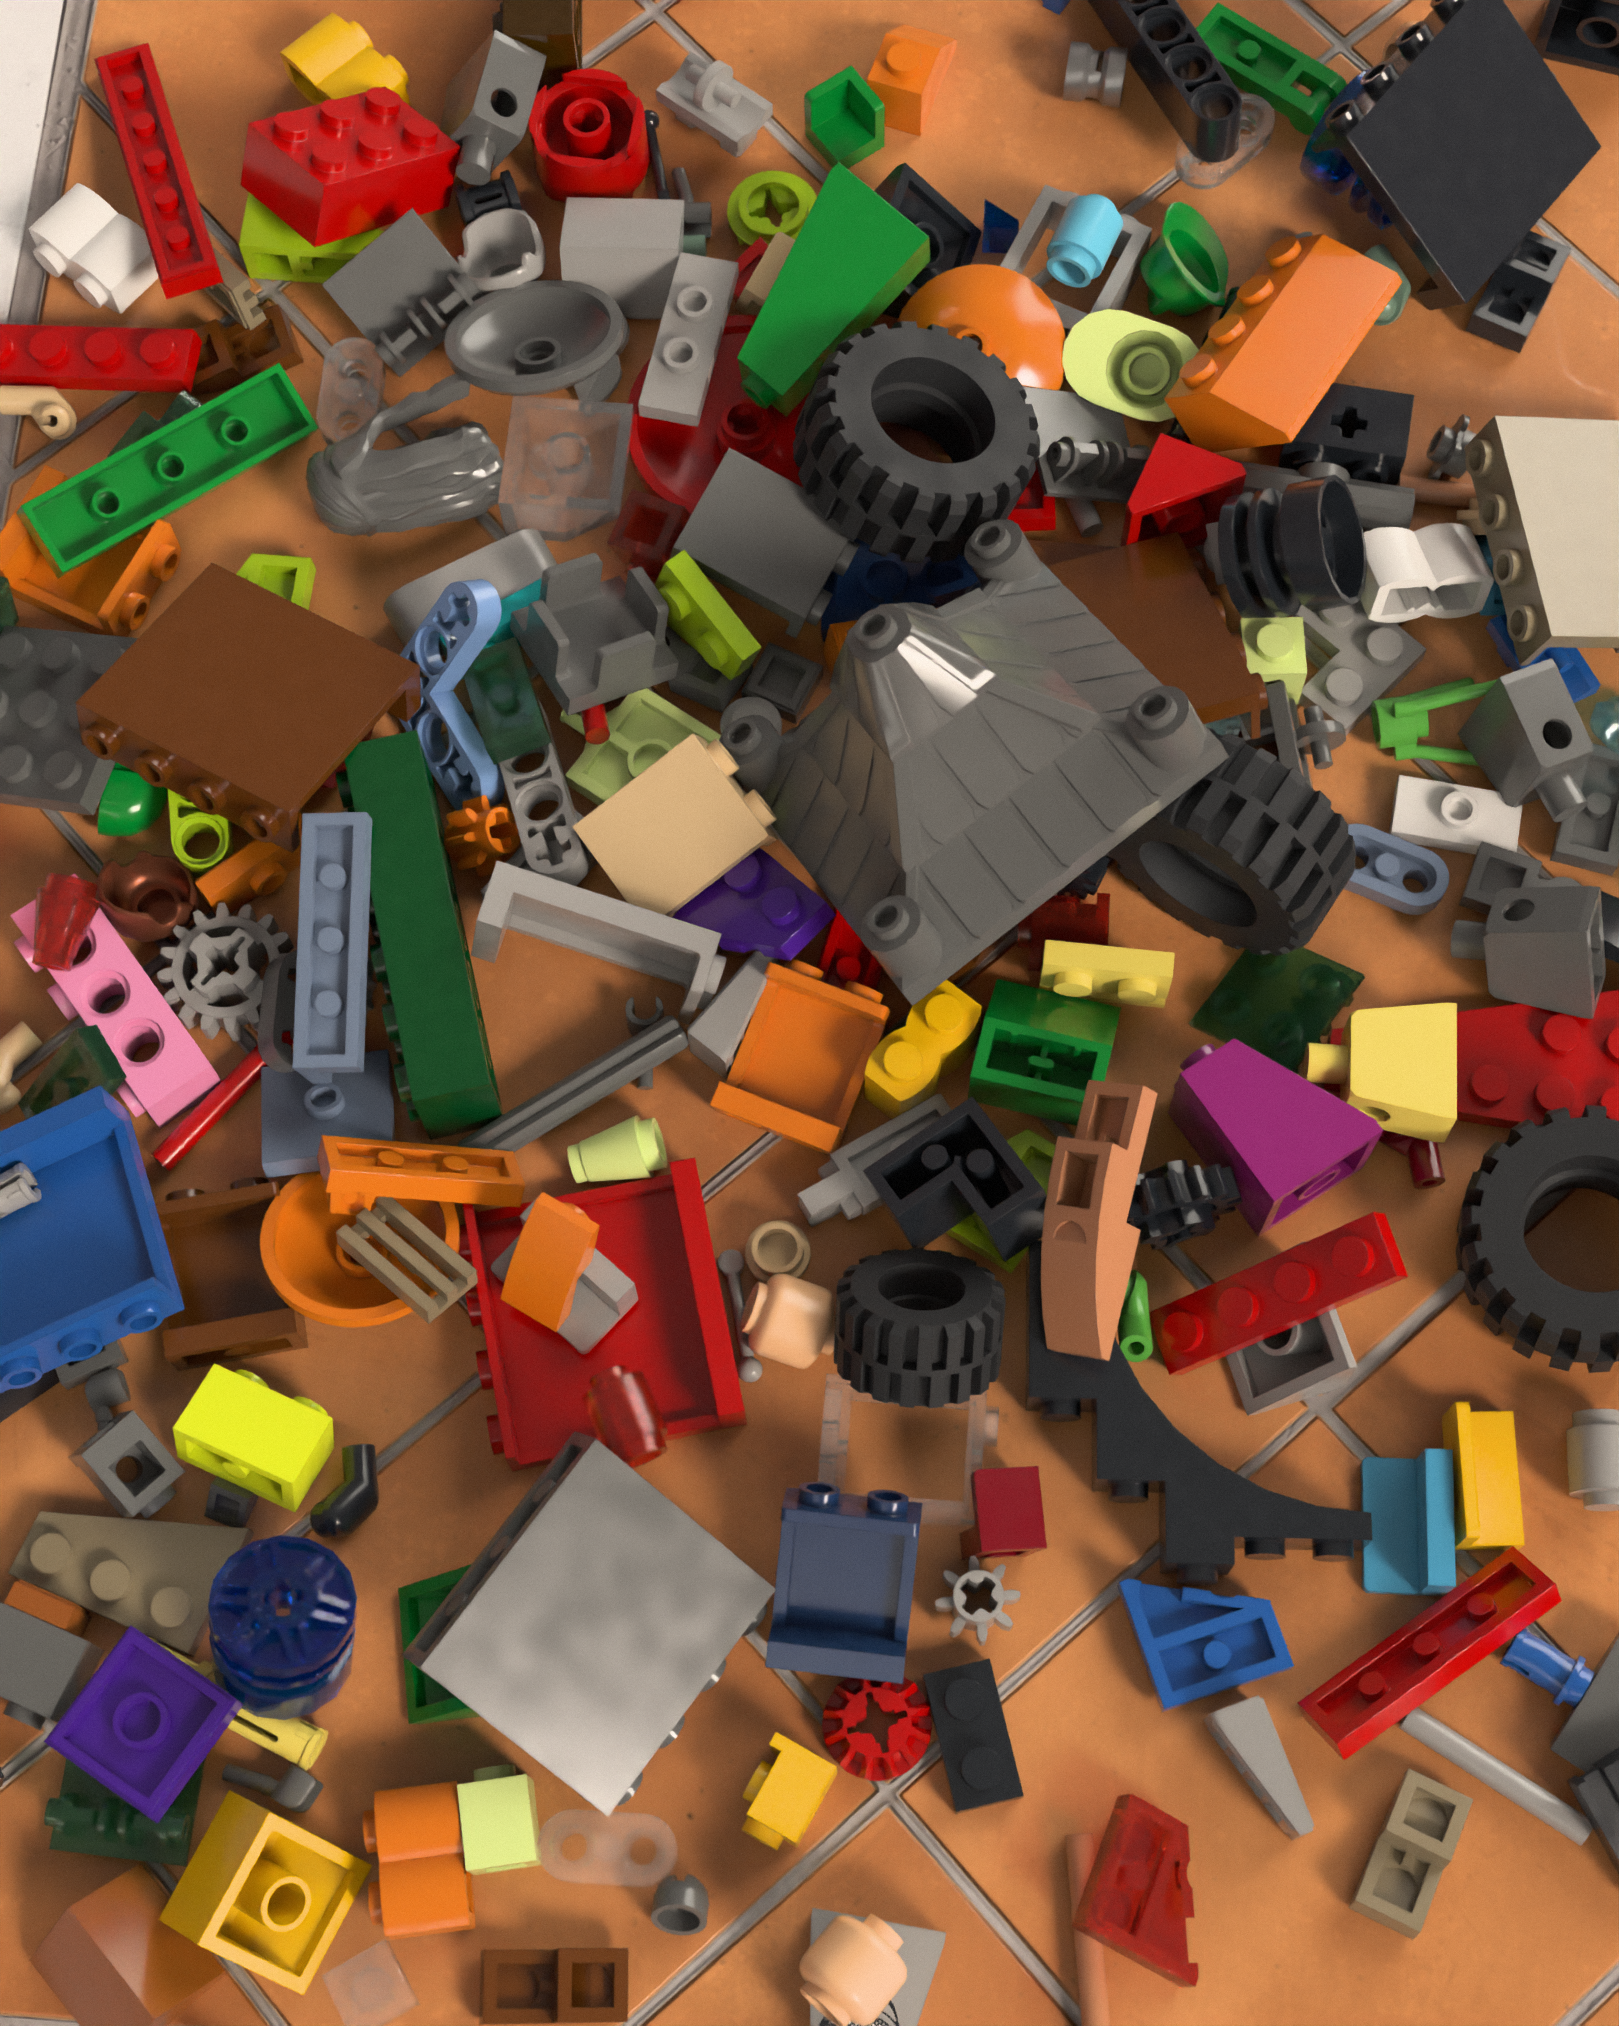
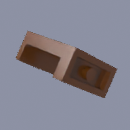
(222, 1278)

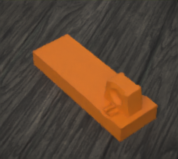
(366, 1168)

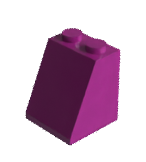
(1270, 1127)

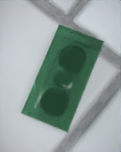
(506, 702)
(75, 1069)

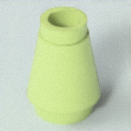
(620, 1152)

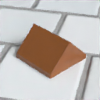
(120, 1962)

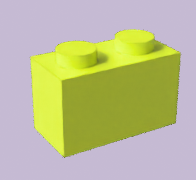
(255, 1436)

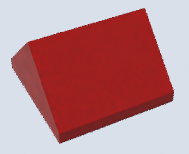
(1180, 492)

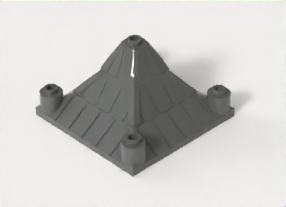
(971, 761)

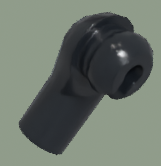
(354, 1499)

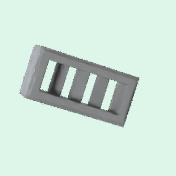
(723, 1023)
(1256, 1751)

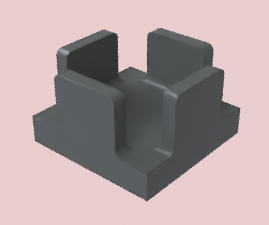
(595, 636)

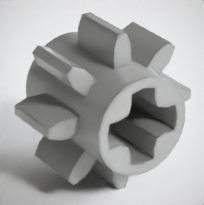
(973, 1582)

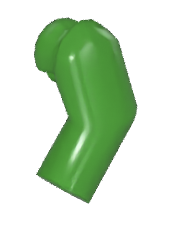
(1134, 1320)

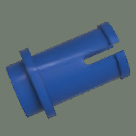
(1548, 1667)

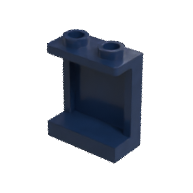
(844, 1583)

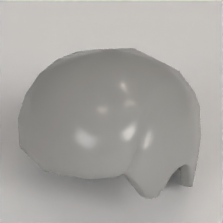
(502, 250)

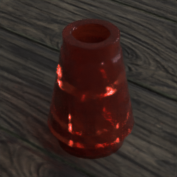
(62, 920)

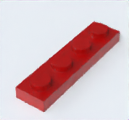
(99, 357)
(1278, 1293)
(1429, 1652)

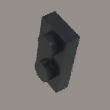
(972, 1736)

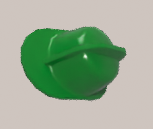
(1185, 264)

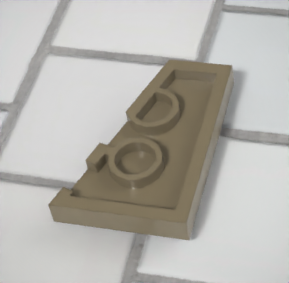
(131, 1570)

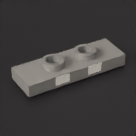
(688, 339)

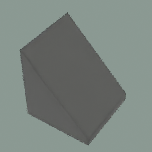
(229, 1503)

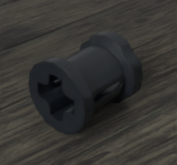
(486, 198)

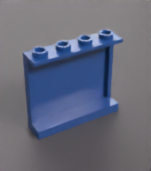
(88, 1253)

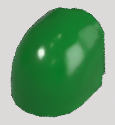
(129, 803)

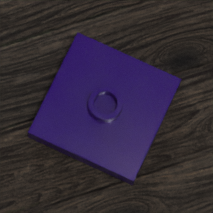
(143, 1723)

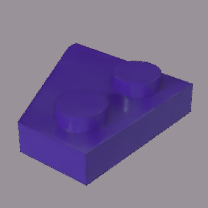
(759, 909)

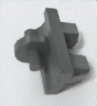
(1294, 742)

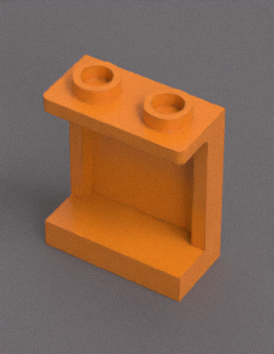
(100, 596)
(804, 1057)

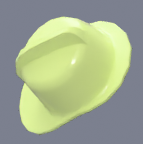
(1126, 362)

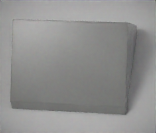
(624, 249)
(1293, 1364)

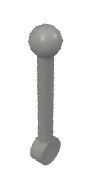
(731, 1265)

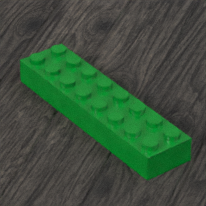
(167, 470)

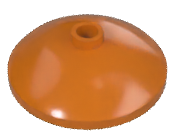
(1003, 312)
(319, 1275)

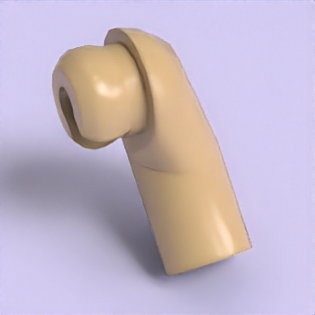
(44, 404)
(14, 1049)

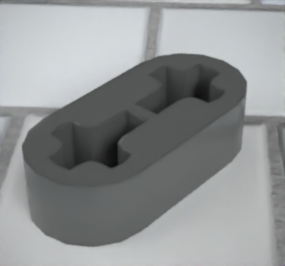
(277, 1013)

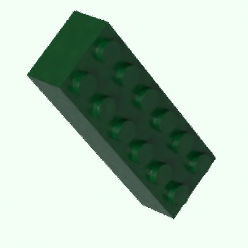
(421, 941)

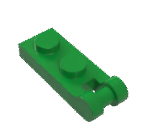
(1270, 68)

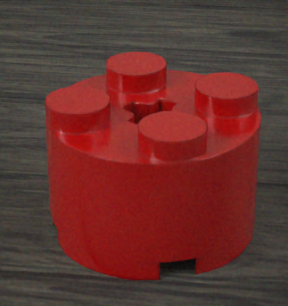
(589, 137)

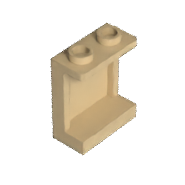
(677, 827)

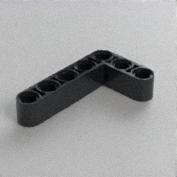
(1178, 73)

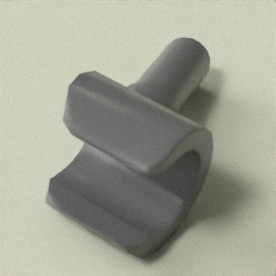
(696, 214)
(636, 1025)
(106, 1391)
(295, 1789)

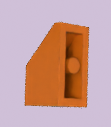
(910, 75)

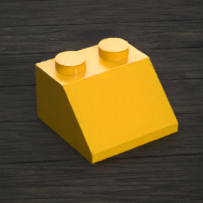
(265, 1893)

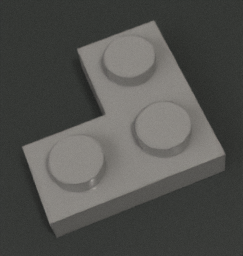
(1364, 665)

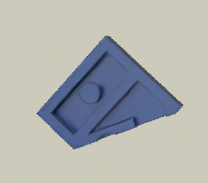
(1202, 1640)

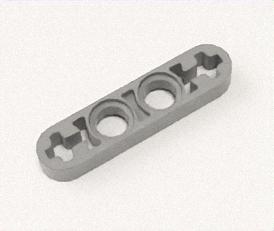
(540, 785)

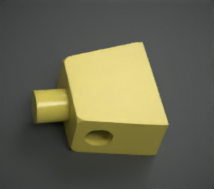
(1395, 1067)

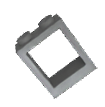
(1129, 248)

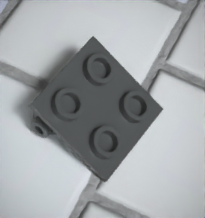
(403, 292)
(1084, 448)

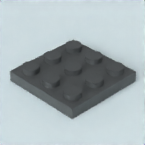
(39, 724)

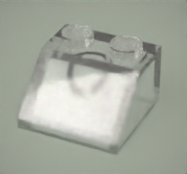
(564, 465)

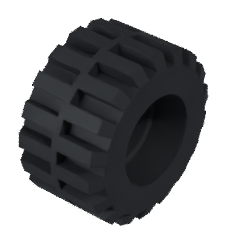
(919, 1327)

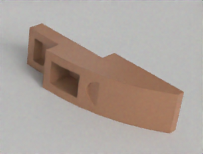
(1086, 1210)

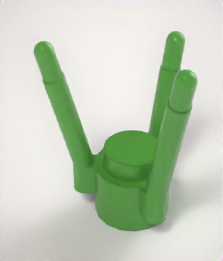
(1404, 719)

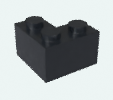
(956, 1172)

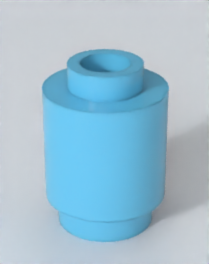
(1083, 240)

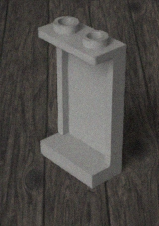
(600, 929)

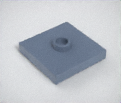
(301, 1112)

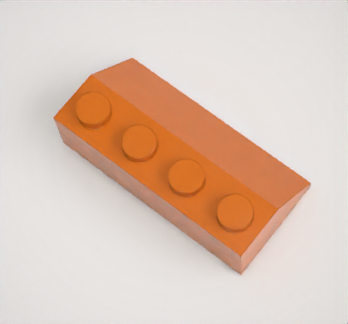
(1280, 344)

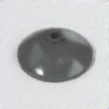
(534, 337)

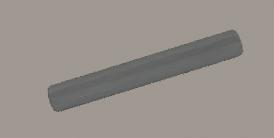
(581, 1088)

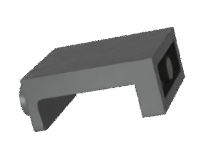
(766, 541)

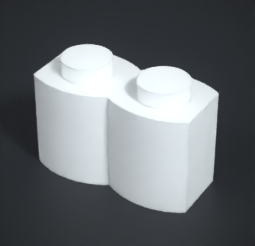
(94, 248)
(1424, 573)

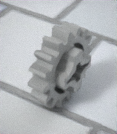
(216, 945)

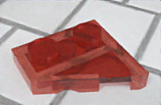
(1141, 1890)

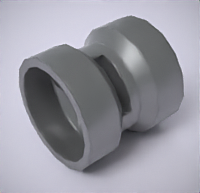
(1095, 74)

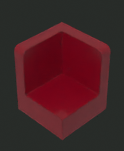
(1005, 1514)

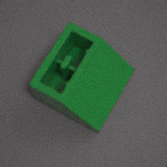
(1041, 1051)

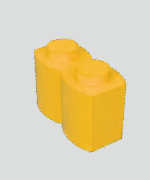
(340, 61)
(932, 1044)

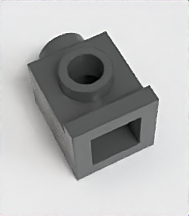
(156, 1468)

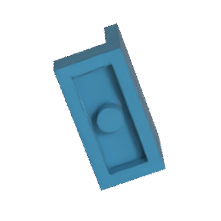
(1410, 1524)

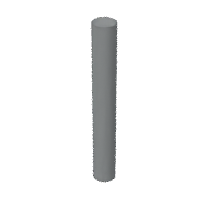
(1497, 1775)

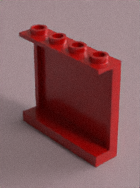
(672, 1334)

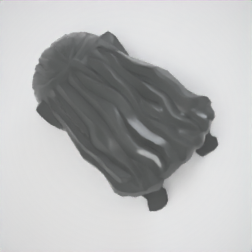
(415, 485)

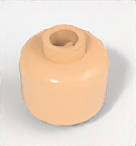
(789, 1320)
(853, 1970)

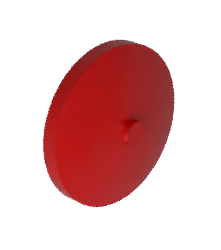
(681, 459)

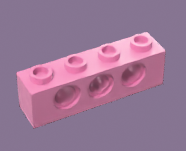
(179, 1071)

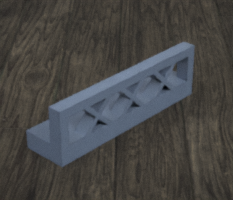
(332, 945)

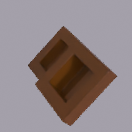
(239, 354)
(554, 1986)

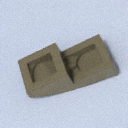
(1410, 1853)

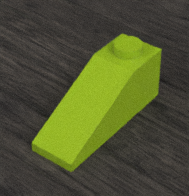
(279, 253)

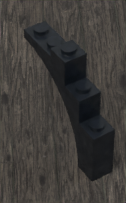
(1140, 1452)

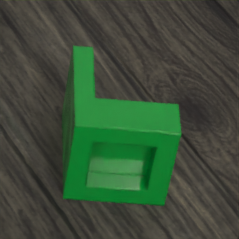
(844, 119)

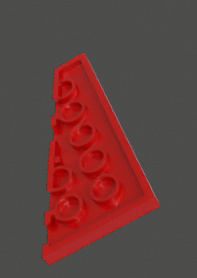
(1532, 1061)

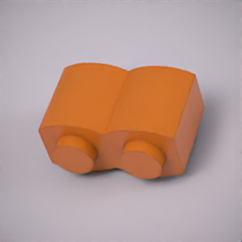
(420, 1862)

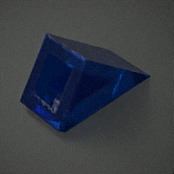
(998, 229)

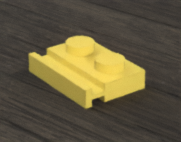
(1107, 973)

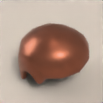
(147, 896)

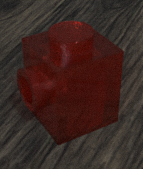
(647, 532)

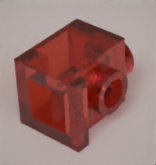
(1063, 920)

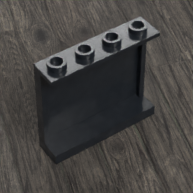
(1462, 142)

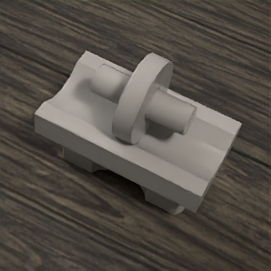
(715, 102)

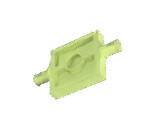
(640, 734)

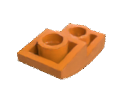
(549, 1260)

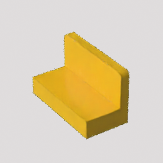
(1484, 1478)

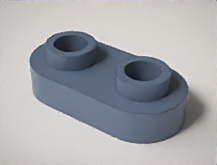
(1388, 864)

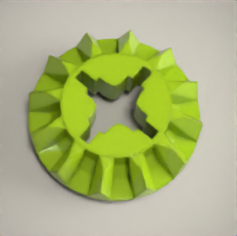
(749, 199)

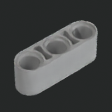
(505, 564)

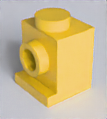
(786, 1793)

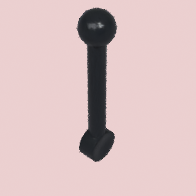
(652, 123)

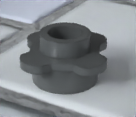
(1448, 449)

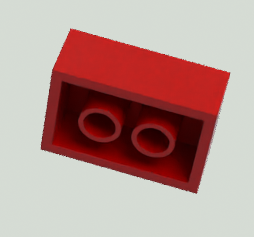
(348, 165)

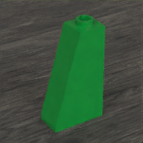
(833, 284)

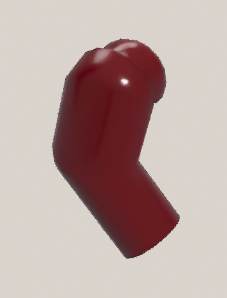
(1422, 1158)

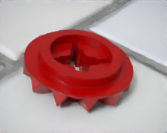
(860, 1752)

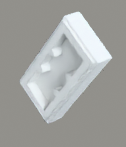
(1452, 816)

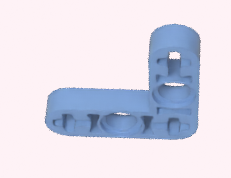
(466, 767)

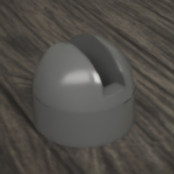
(680, 1906)

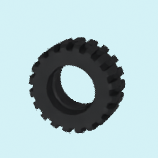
(946, 393)
(1244, 854)
(1492, 1248)

